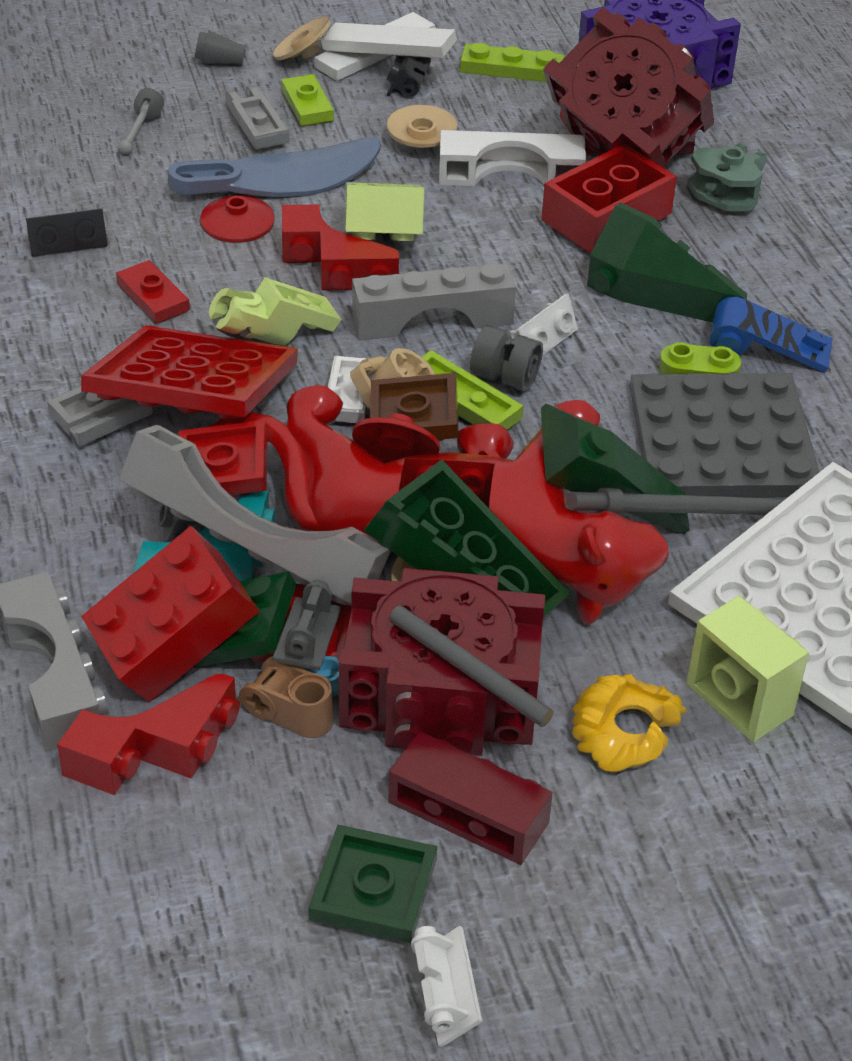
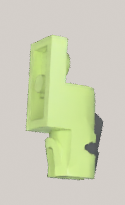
(271, 312)

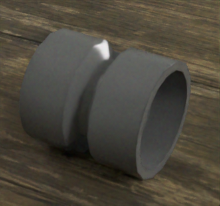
(500, 356)

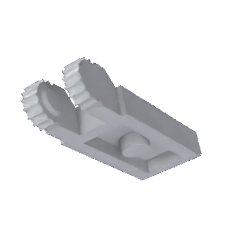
(257, 118)

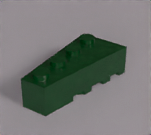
(447, 528)

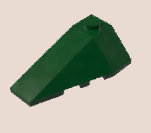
(652, 271)
(589, 457)

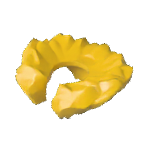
(597, 728)

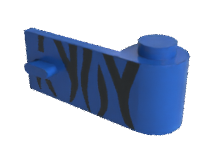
(741, 322)

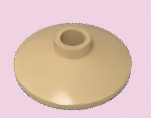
(303, 40)
(420, 125)

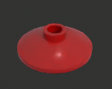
(237, 219)
(394, 437)

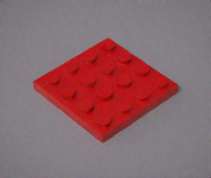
(190, 371)

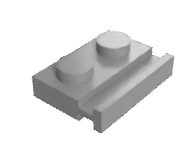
(91, 417)

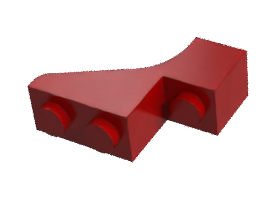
(341, 255)
(170, 735)

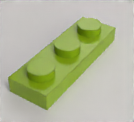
(506, 62)
(476, 399)

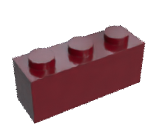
(470, 797)

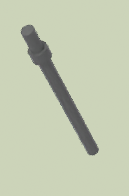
(617, 502)

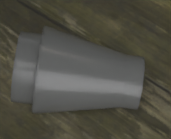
(218, 49)

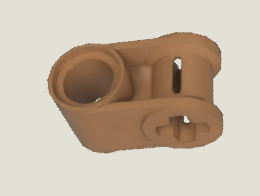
(292, 697)

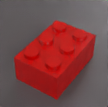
(584, 197)
(169, 614)

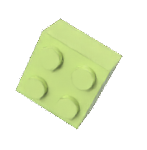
(384, 209)
(746, 668)

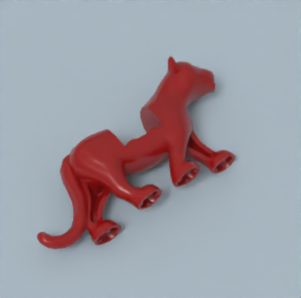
(341, 485)

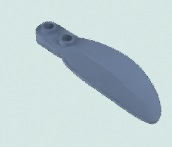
(277, 173)

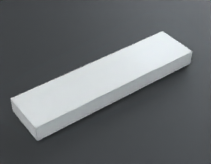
(389, 40)
(342, 64)

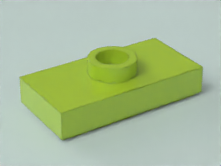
(307, 100)

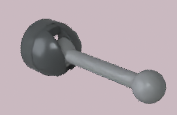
(143, 111)

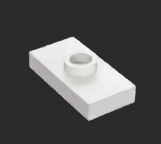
(342, 384)

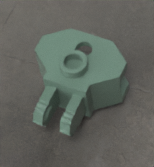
(729, 175)

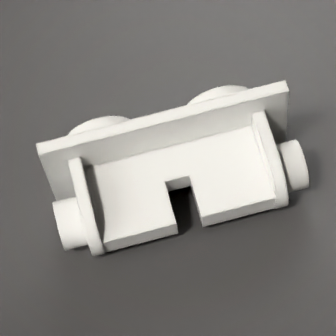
(551, 324)
(448, 982)

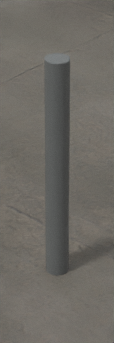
(471, 666)

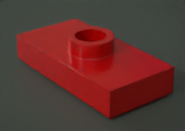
(152, 291)

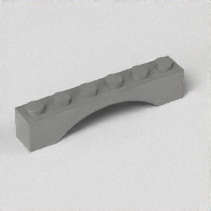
(173, 472)

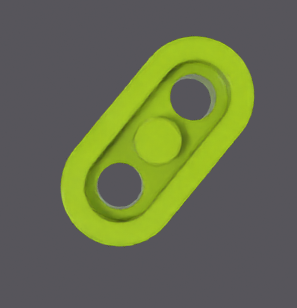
(688, 358)

